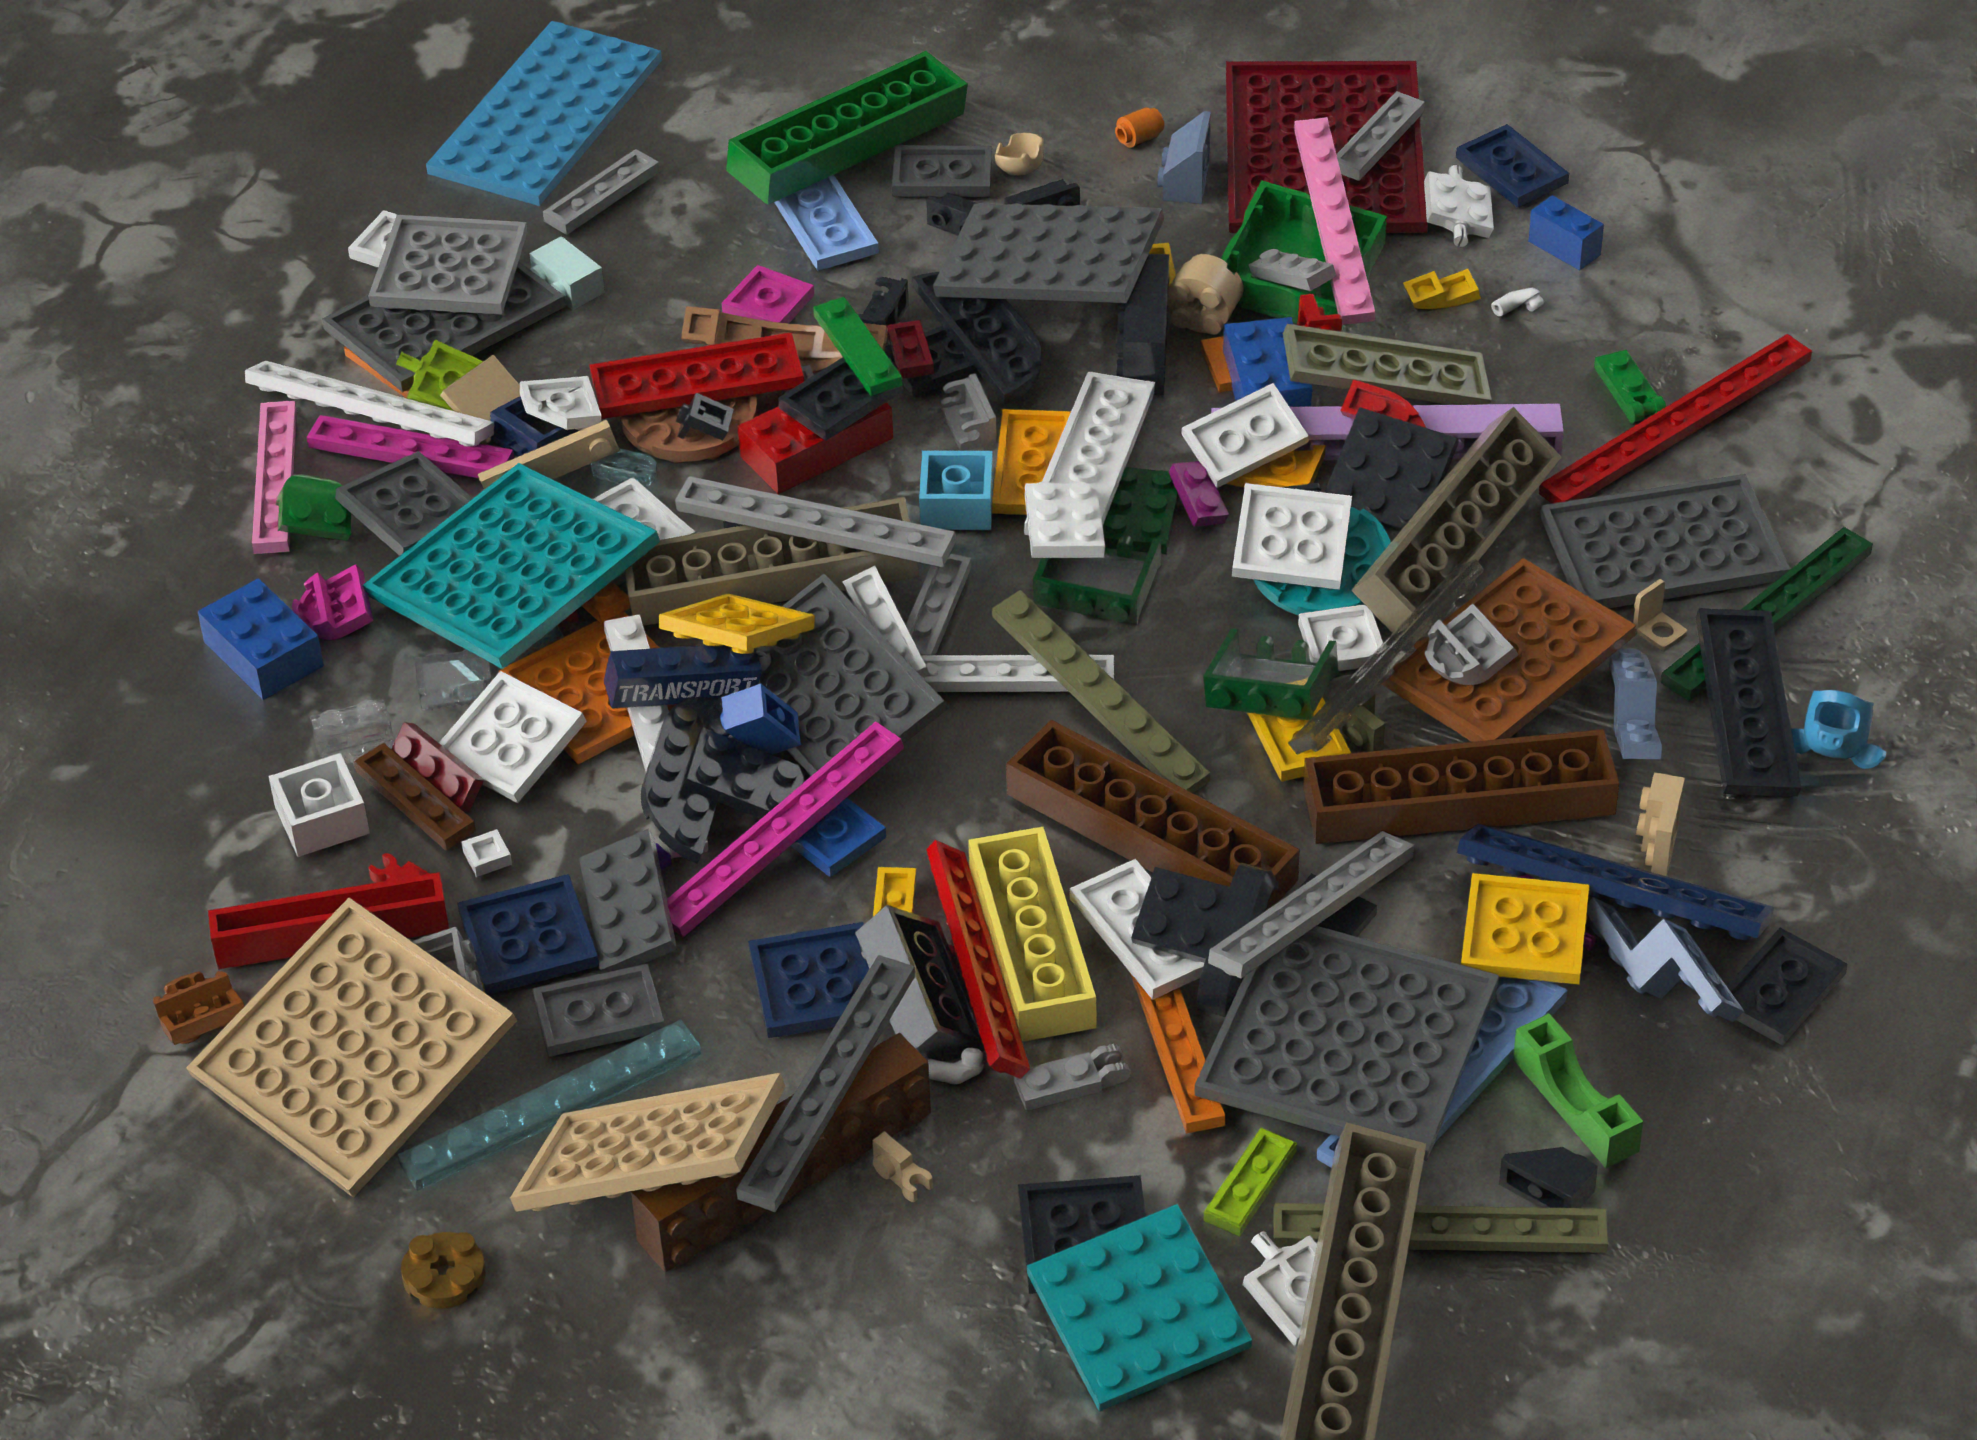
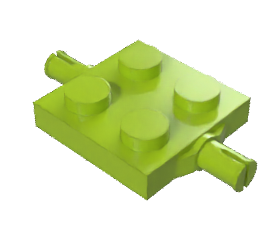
(436, 372)

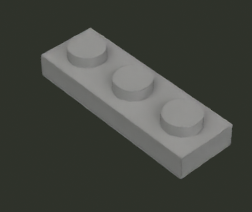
(1292, 270)

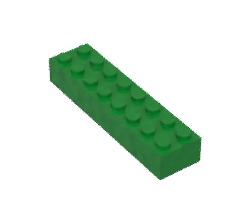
(846, 127)

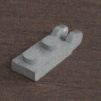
(1072, 1077)

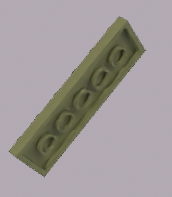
(1394, 365)

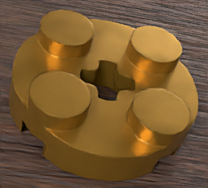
(440, 1249)

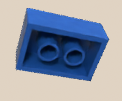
(1258, 358)
(260, 638)

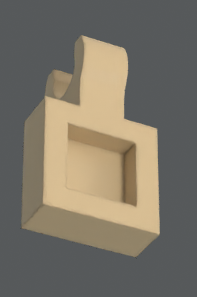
(896, 1163)

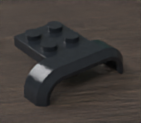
(1194, 915)

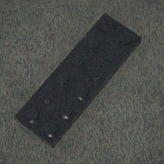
(1747, 702)

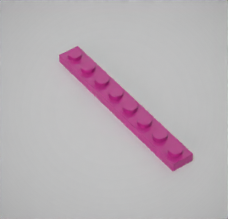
(781, 827)

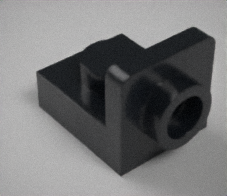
(704, 416)

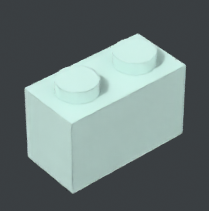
(568, 272)

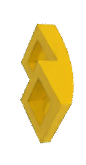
(1436, 293)

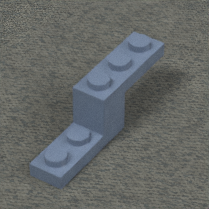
(1635, 705)
(1662, 960)

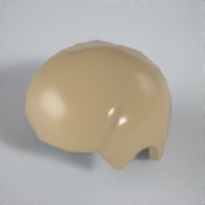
(1021, 155)

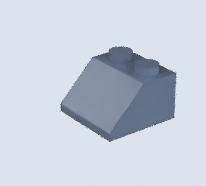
(1187, 161)

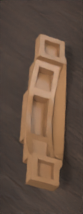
(812, 343)

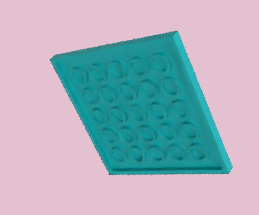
(511, 564)

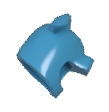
(1839, 728)

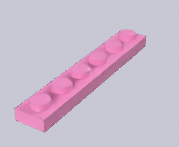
(274, 467)

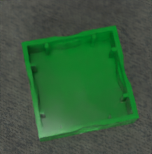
(1286, 222)

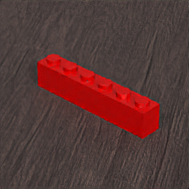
(283, 925)

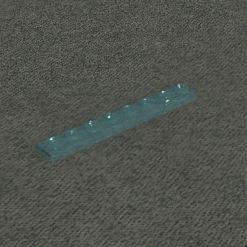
(545, 1104)

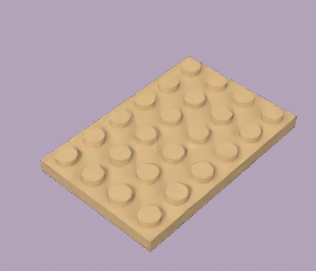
(649, 1143)

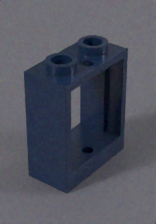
(514, 431)

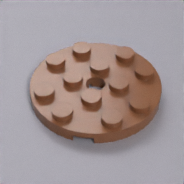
(658, 432)

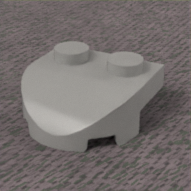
(1468, 648)

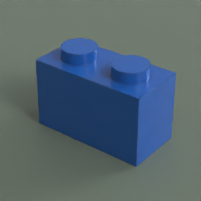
(1566, 232)
(760, 720)

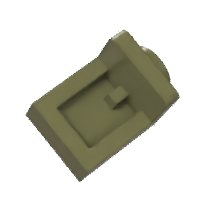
(1365, 727)

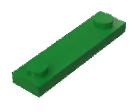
(857, 346)

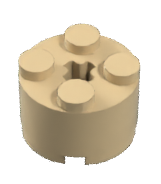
(1204, 294)

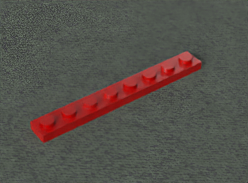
(978, 960)

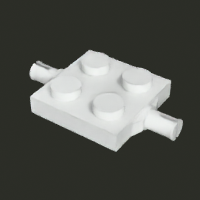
(1458, 205)
(1282, 1282)

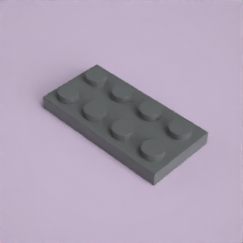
(627, 903)

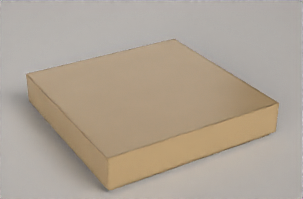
(482, 391)

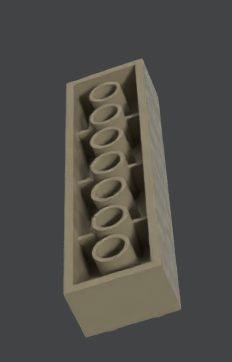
(1458, 517)
(752, 565)

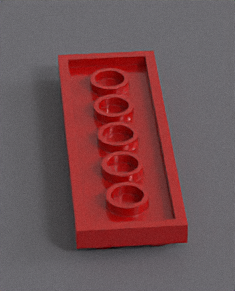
(710, 370)

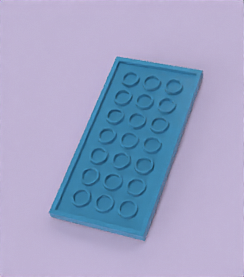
(544, 113)

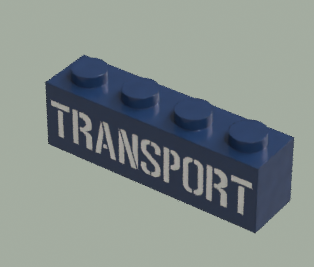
(676, 674)

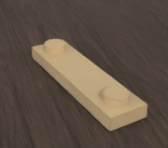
(562, 455)

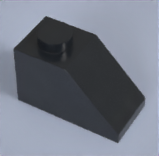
(1549, 1177)

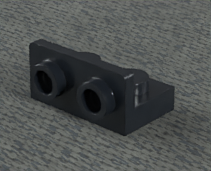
(1053, 193)
(948, 213)

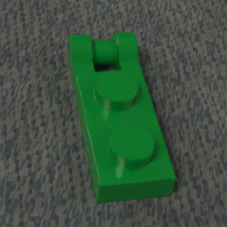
(1628, 385)

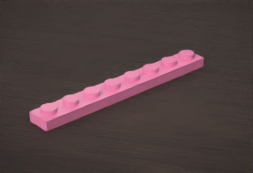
(1334, 220)

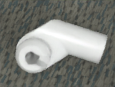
(1516, 298)
(959, 1071)

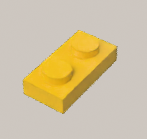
(895, 888)

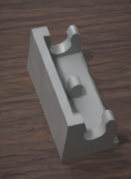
(969, 414)

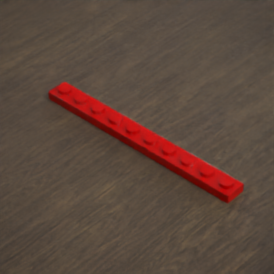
(1676, 421)

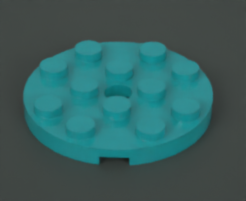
(1363, 547)

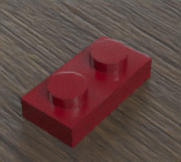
(910, 349)

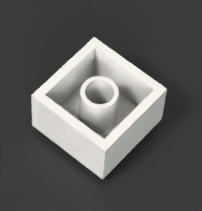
(319, 804)

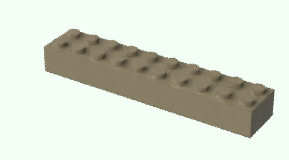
(1354, 1287)

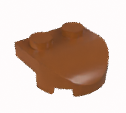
(196, 1006)

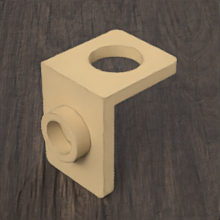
(1649, 615)

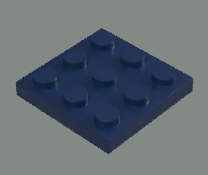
(528, 934)
(807, 977)

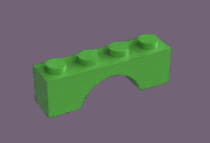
(1550, 1062)

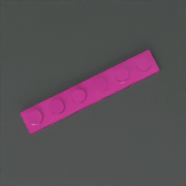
(394, 444)

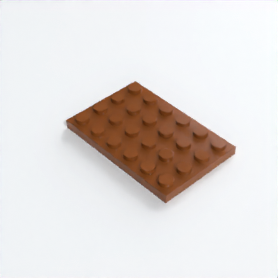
(1557, 642)

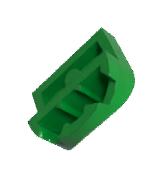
(310, 508)

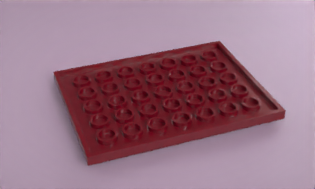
(1263, 146)

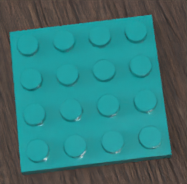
(1138, 1307)

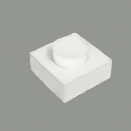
(486, 853)

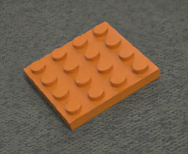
(574, 674)

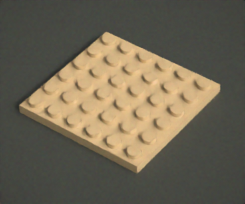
(351, 1046)

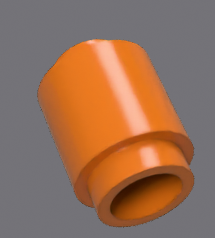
(1139, 127)

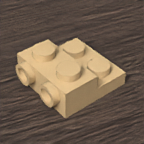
(1661, 820)

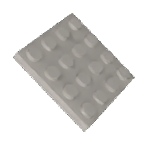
(448, 264)

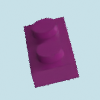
(1198, 494)

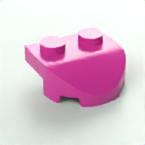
(335, 604)

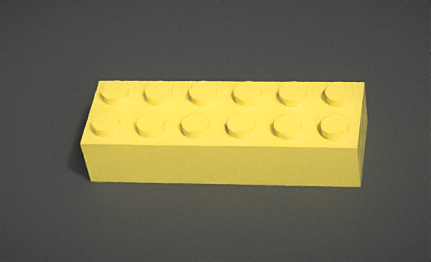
(1033, 934)

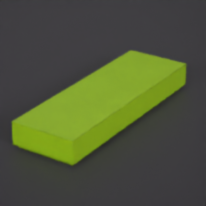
(1250, 1182)

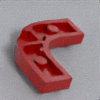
(1379, 401)

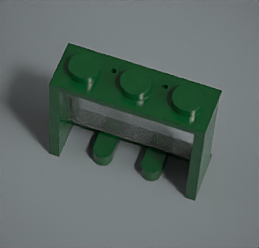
(1099, 587)
(1268, 683)

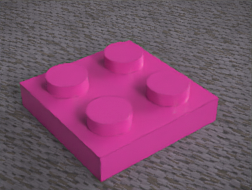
(768, 296)

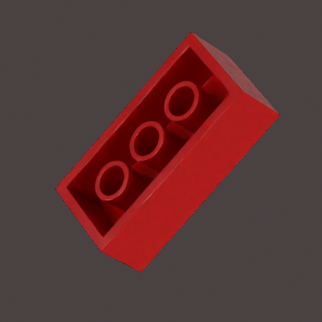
(790, 453)

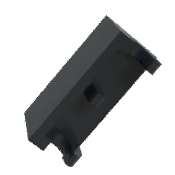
(887, 307)

